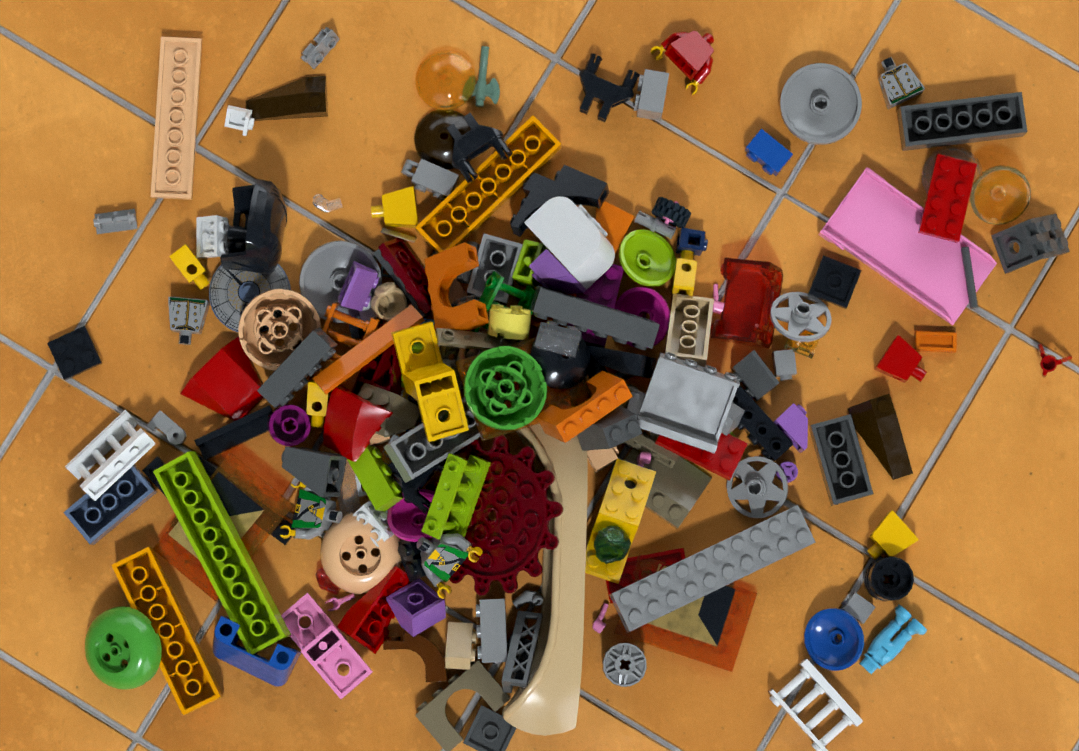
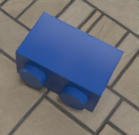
(768, 153)

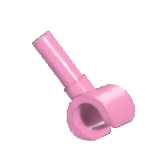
(717, 306)
(643, 458)
(337, 602)
(598, 625)

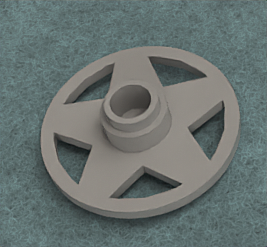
(800, 316)
(757, 487)

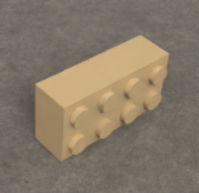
(690, 327)

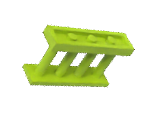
(456, 496)

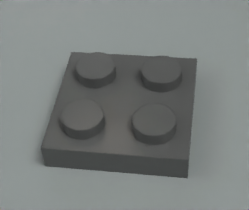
(489, 731)

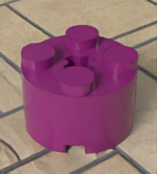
(278, 430)

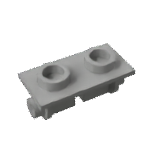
(325, 42)
(115, 221)

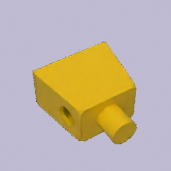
(398, 209)
(183, 259)
(684, 274)
(315, 395)
(891, 537)

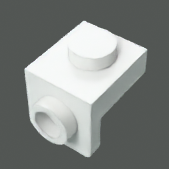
(239, 119)

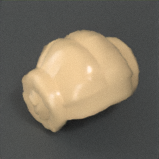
(388, 301)

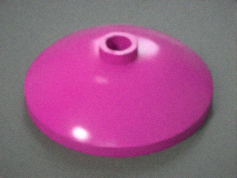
(646, 300)
(405, 518)

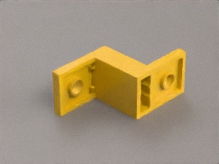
(430, 381)
(619, 508)

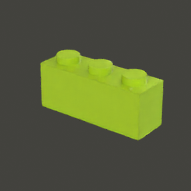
(376, 479)

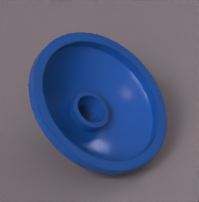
(824, 645)

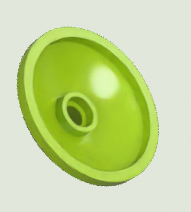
(651, 251)

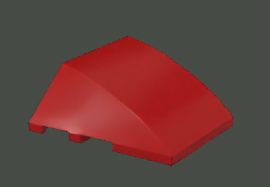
(226, 383)
(351, 423)

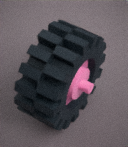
(671, 212)

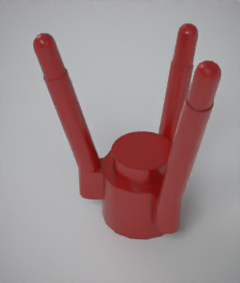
(1050, 362)

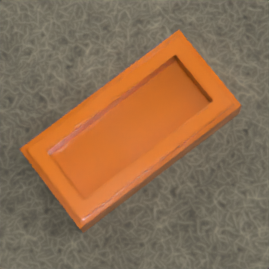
(936, 341)

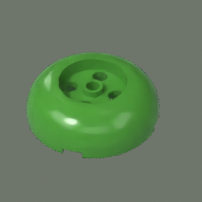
(513, 366)
(132, 641)

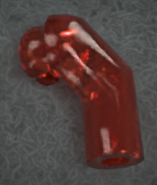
(325, 583)

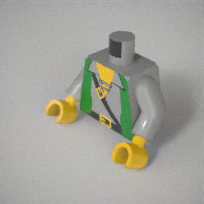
(312, 515)
(444, 557)

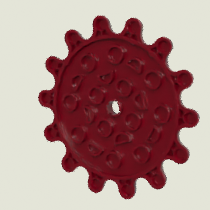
(521, 523)

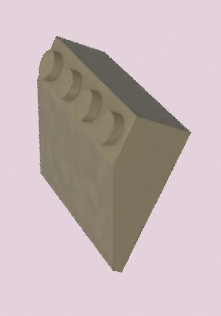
(673, 488)

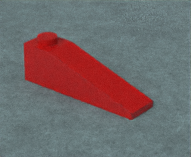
(370, 616)

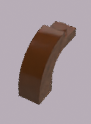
(427, 650)

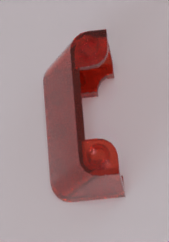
(748, 302)

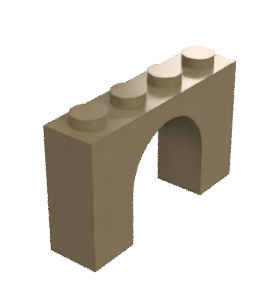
(434, 715)

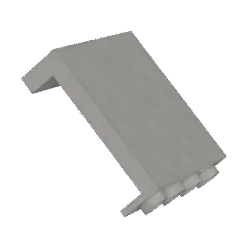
(687, 401)

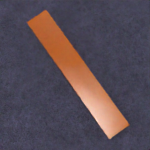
(366, 350)

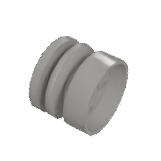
(636, 667)

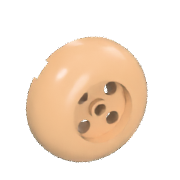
(259, 312)
(345, 573)

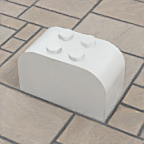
(573, 238)

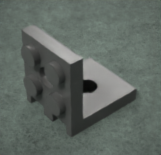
(1036, 238)

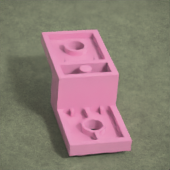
(325, 646)

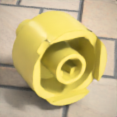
(509, 322)

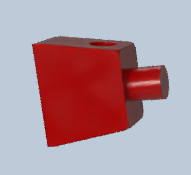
(901, 361)

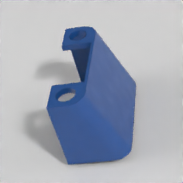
(273, 671)

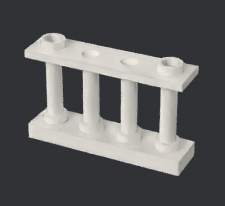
(116, 465)
(821, 687)

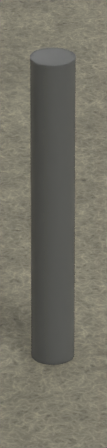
(969, 277)

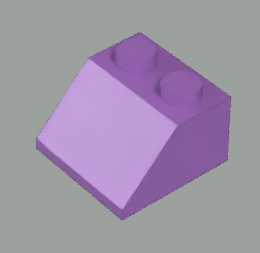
(554, 275)
(358, 286)
(794, 426)
(417, 607)

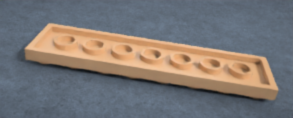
(176, 118)

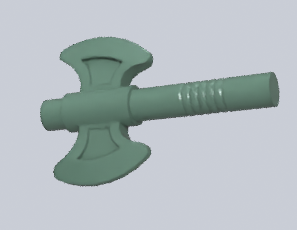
(483, 89)

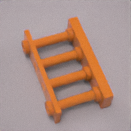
(367, 326)

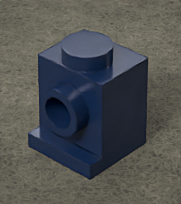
(696, 237)

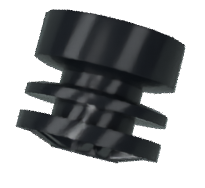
(899, 583)

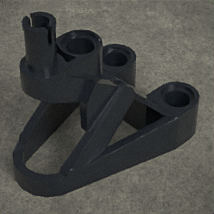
(624, 362)

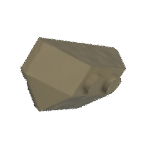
(405, 413)

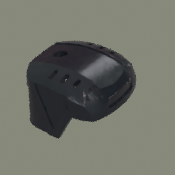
(260, 242)

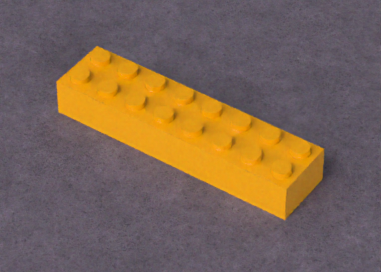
(496, 182)
(181, 656)

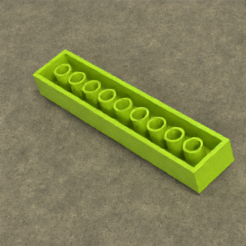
(221, 552)

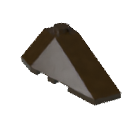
(295, 100)
(881, 431)

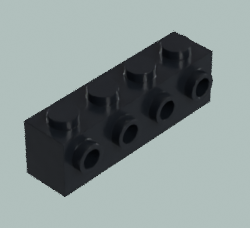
(760, 427)

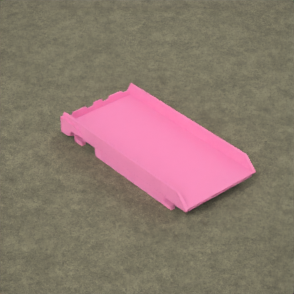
(882, 232)

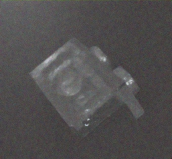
(558, 339)

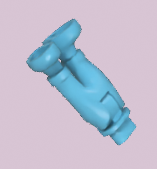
(882, 649)

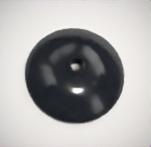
(562, 372)

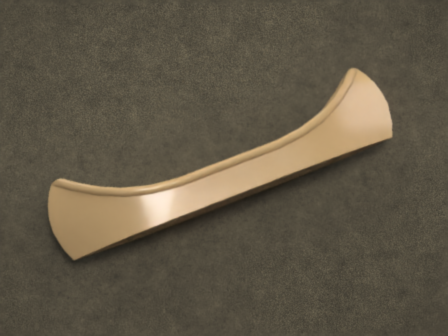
(554, 682)

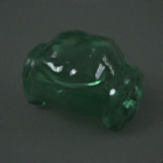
(611, 544)

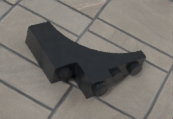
(567, 183)

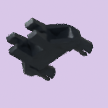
(604, 91)
(473, 144)
(412, 488)

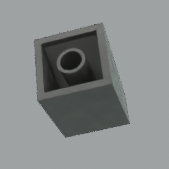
(610, 430)
(316, 469)

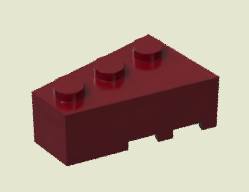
(383, 371)

